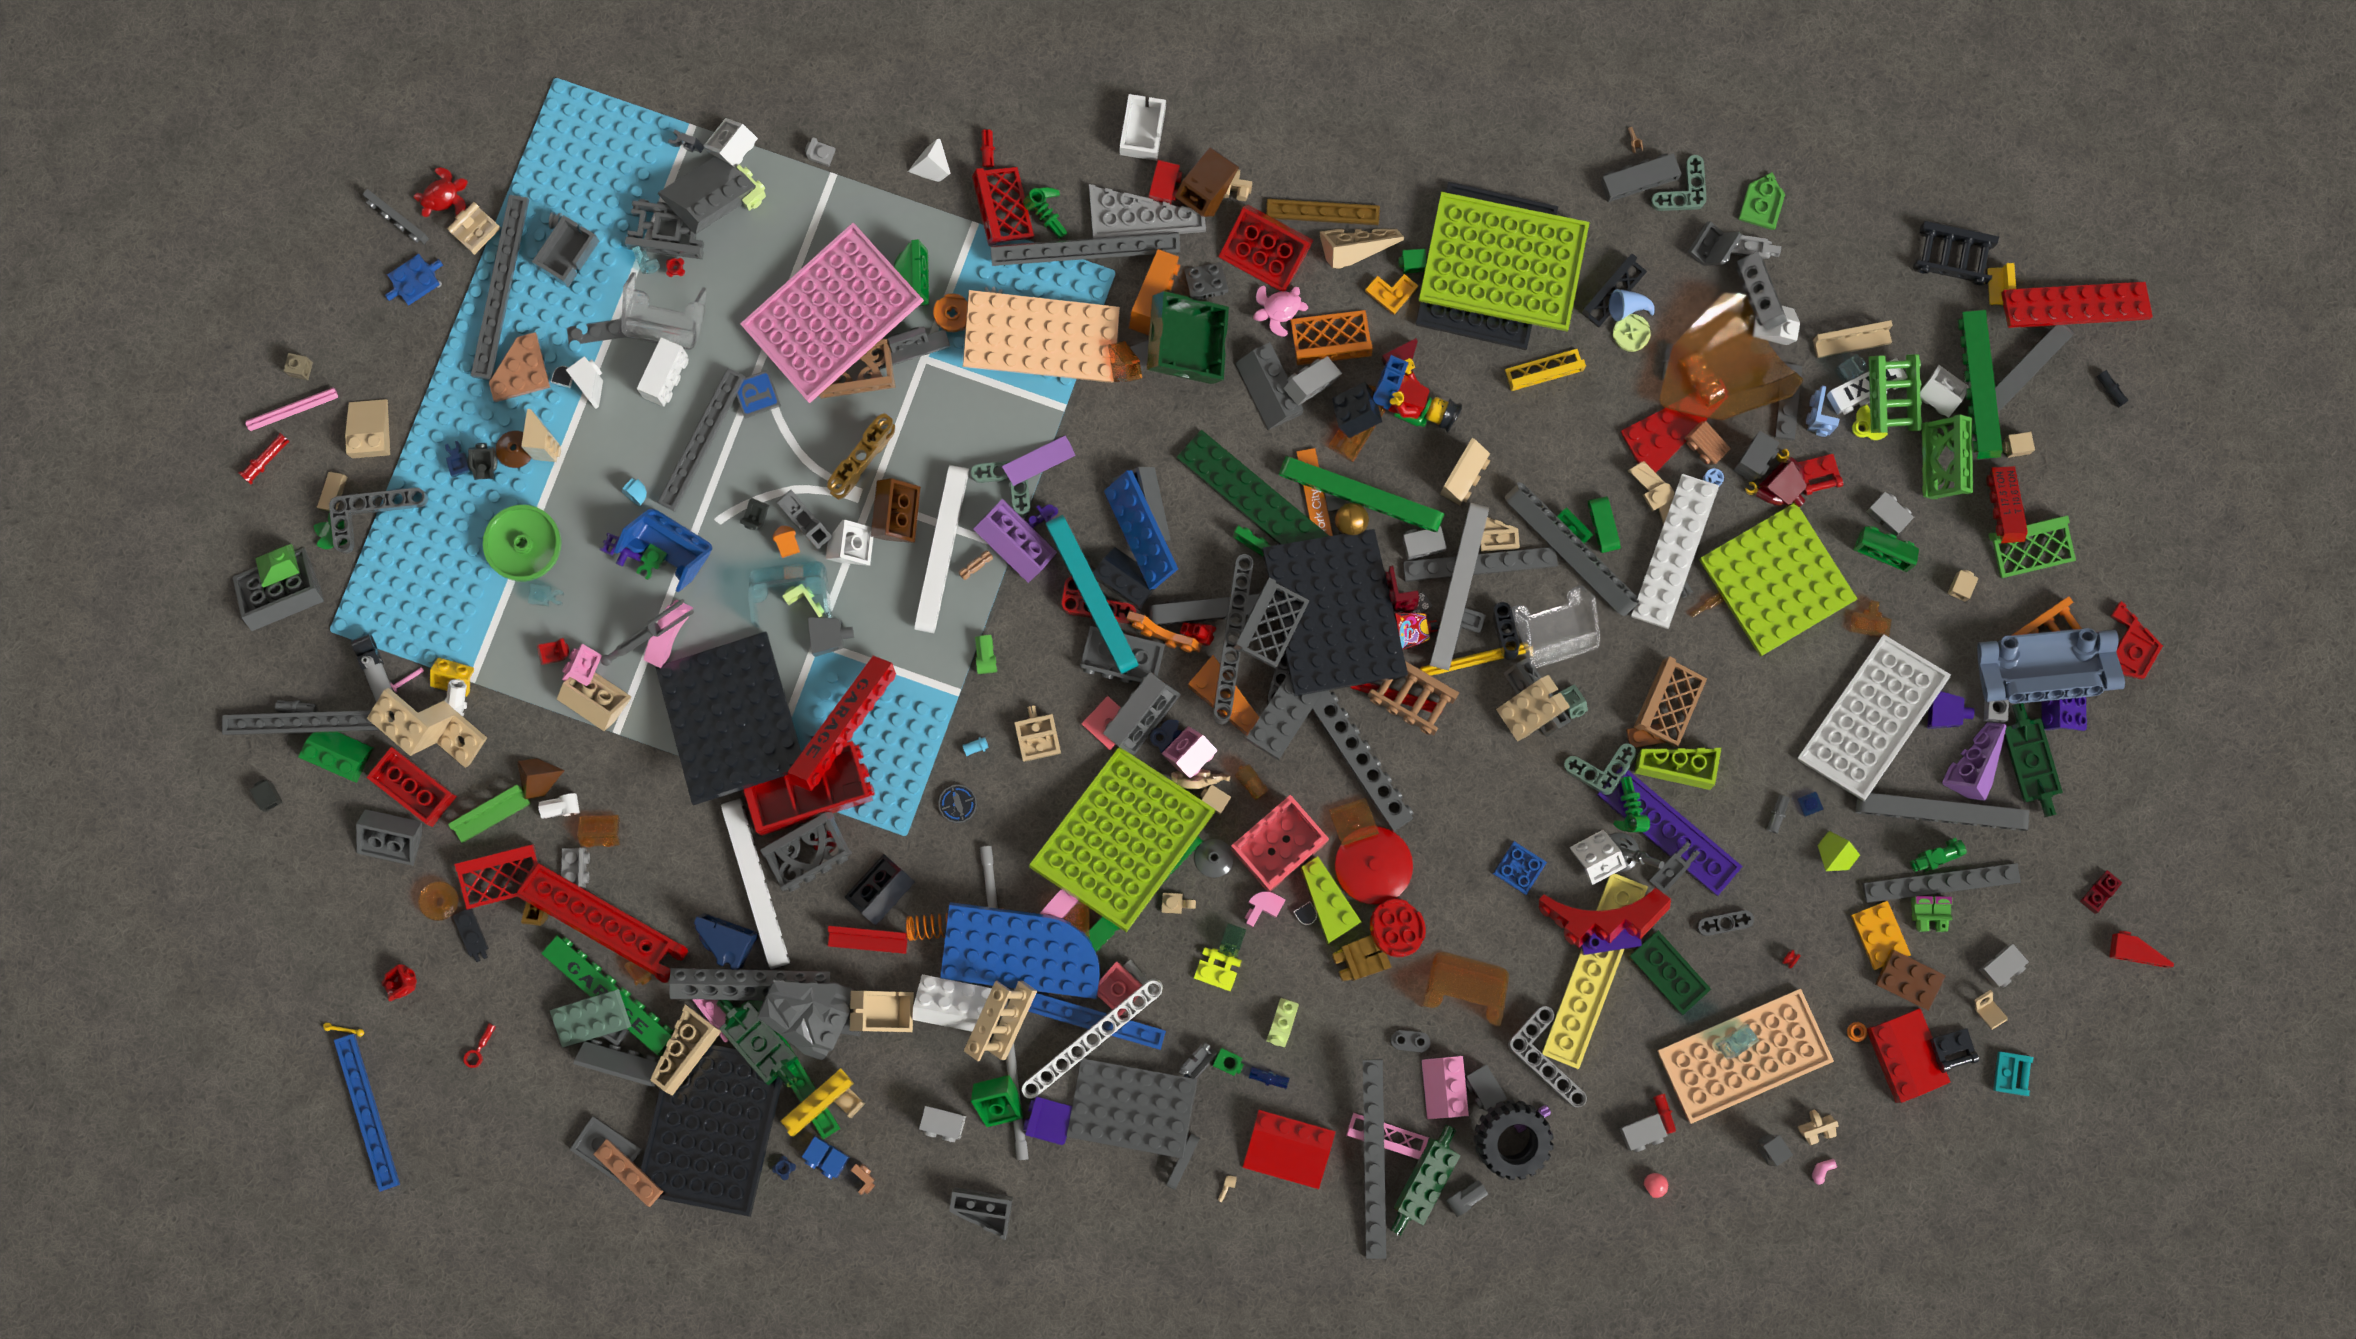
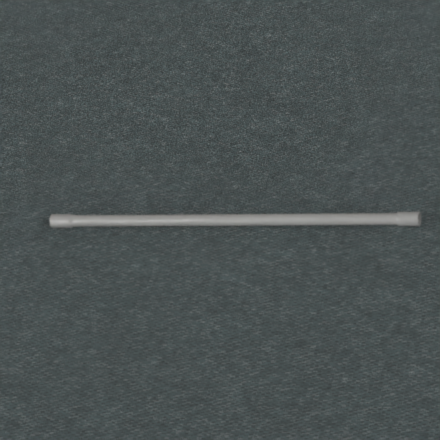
(1020, 1143)

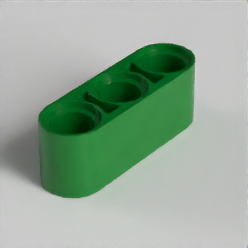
(1605, 525)

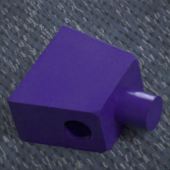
(1948, 711)

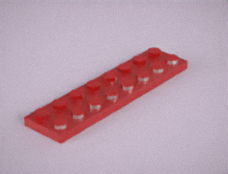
(2076, 304)

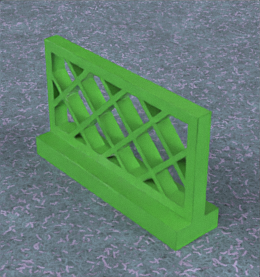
(2035, 529)

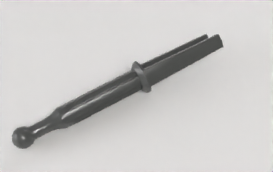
(651, 630)

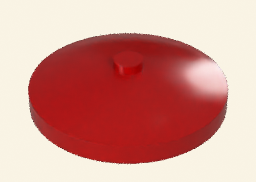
(1374, 867)

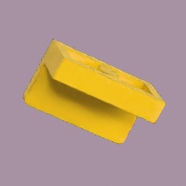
(2001, 280)

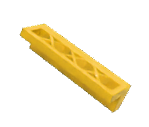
(1545, 374)
(817, 1102)

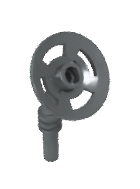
(1633, 852)

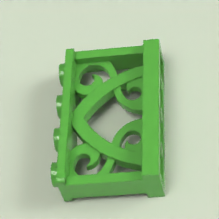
(1962, 462)

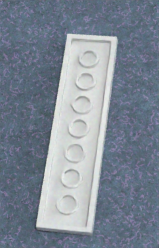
(1675, 551)

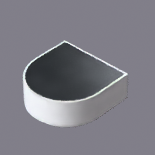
(562, 377)
(1306, 914)

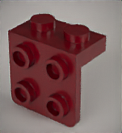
(1405, 601)

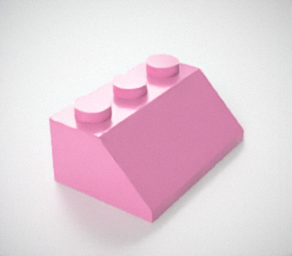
(1445, 1087)

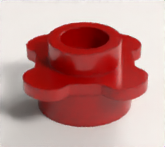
(670, 266)

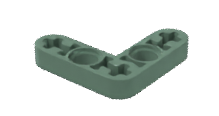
(1688, 195)
(1026, 501)
(1601, 777)

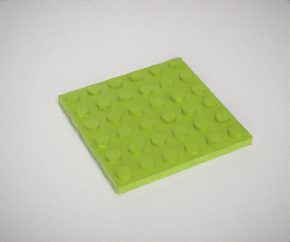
(1778, 579)

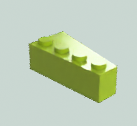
(1683, 766)
(1332, 907)

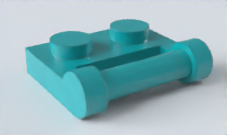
(2007, 1072)

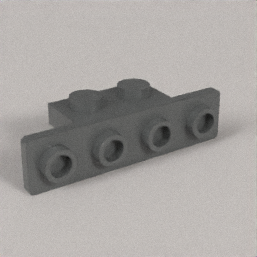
(913, 345)

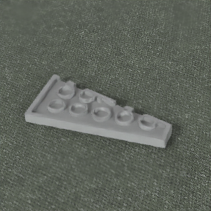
(1129, 214)

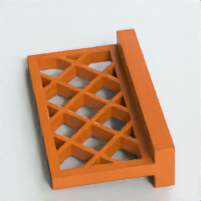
(1335, 351)

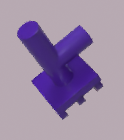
(1045, 514)
(623, 554)

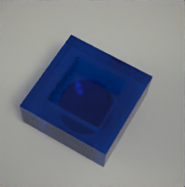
(1810, 804)

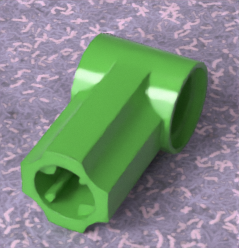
(985, 656)

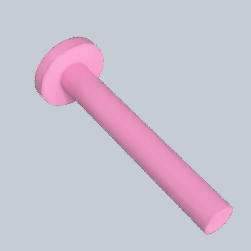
(406, 679)

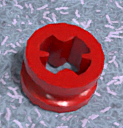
(1791, 959)

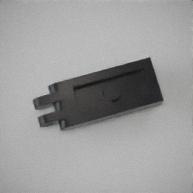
(471, 934)

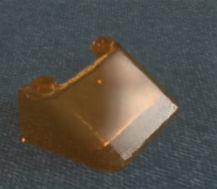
(1467, 981)

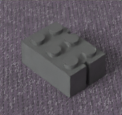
(565, 251)

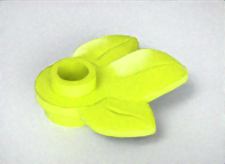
(1863, 419)

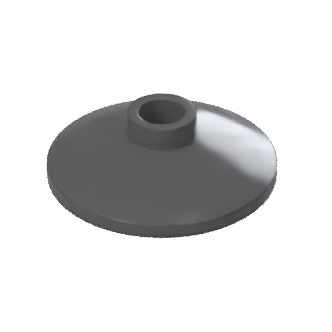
(1214, 868)

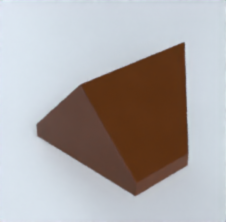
(537, 777)

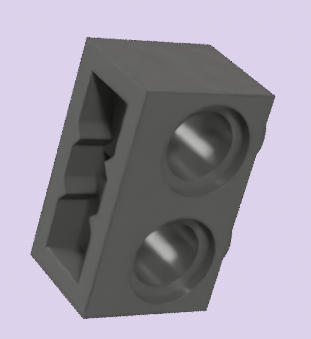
(1773, 1149)

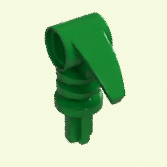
(1042, 209)
(1634, 821)

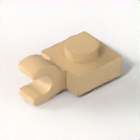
(1173, 903)

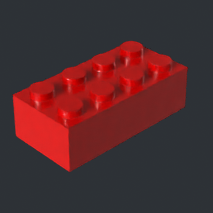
(411, 786)

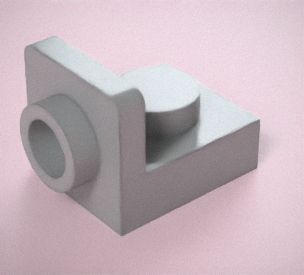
(819, 152)

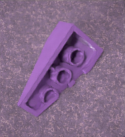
(1977, 768)

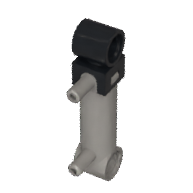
(371, 663)

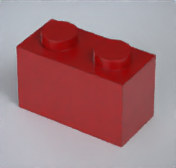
(1165, 181)

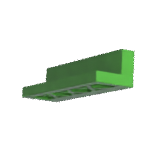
(489, 813)

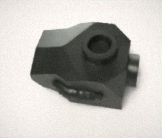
(482, 461)

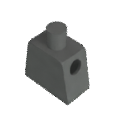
(827, 635)

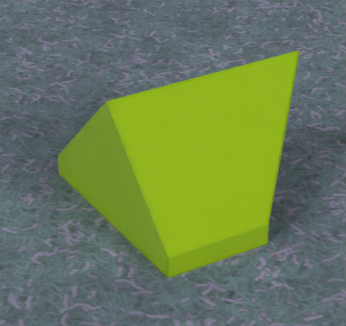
(1837, 852)

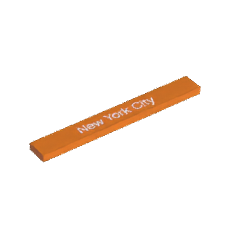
(1314, 498)

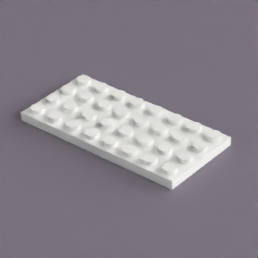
(1874, 717)

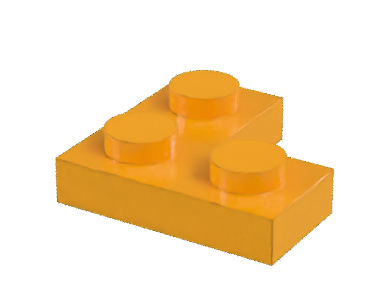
(1391, 297)

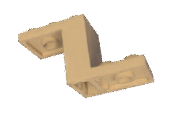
(420, 730)

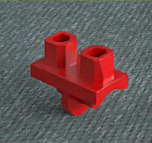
(1199, 632)

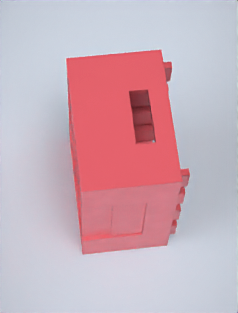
(1284, 820)

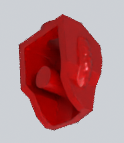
(399, 982)

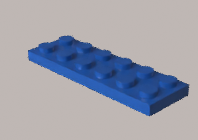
(1140, 530)

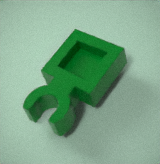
(653, 558)

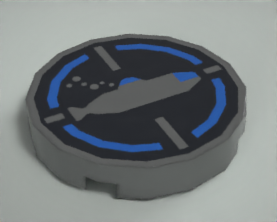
(957, 804)

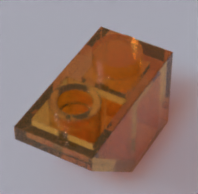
(1124, 362)

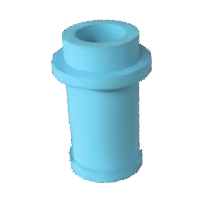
(975, 746)

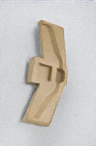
(1659, 493)

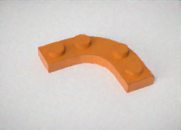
(1171, 639)

